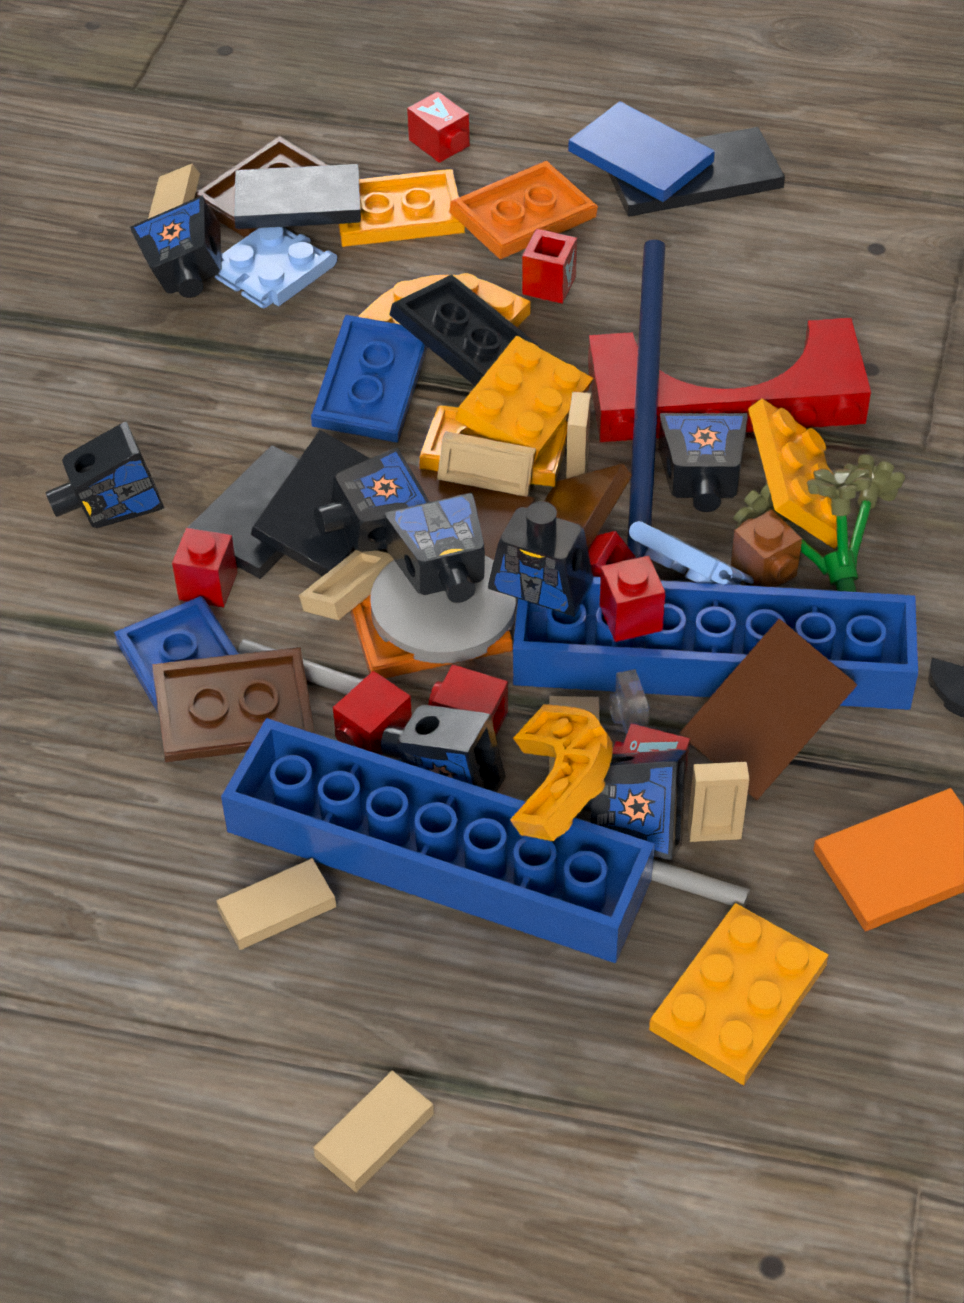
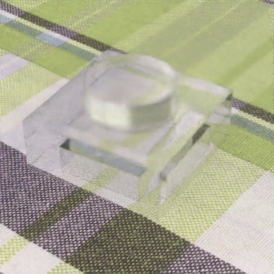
(629, 701)

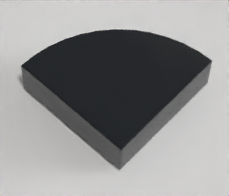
(948, 683)

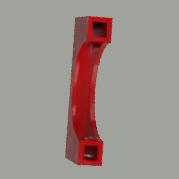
(819, 390)

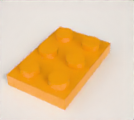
(523, 397)
(789, 460)
(738, 993)

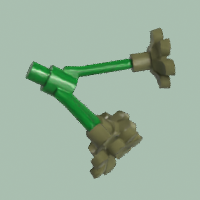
(840, 487)

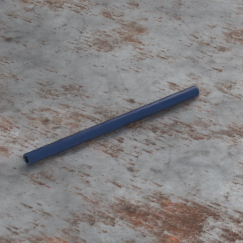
(646, 390)

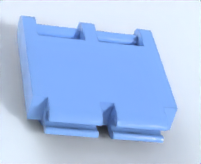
(273, 265)
(680, 556)

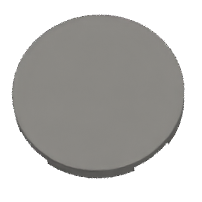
(434, 625)

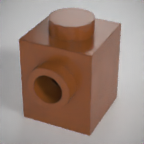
(766, 550)

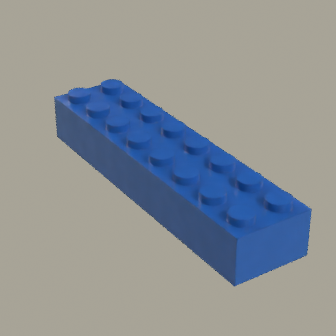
(713, 630)
(437, 839)

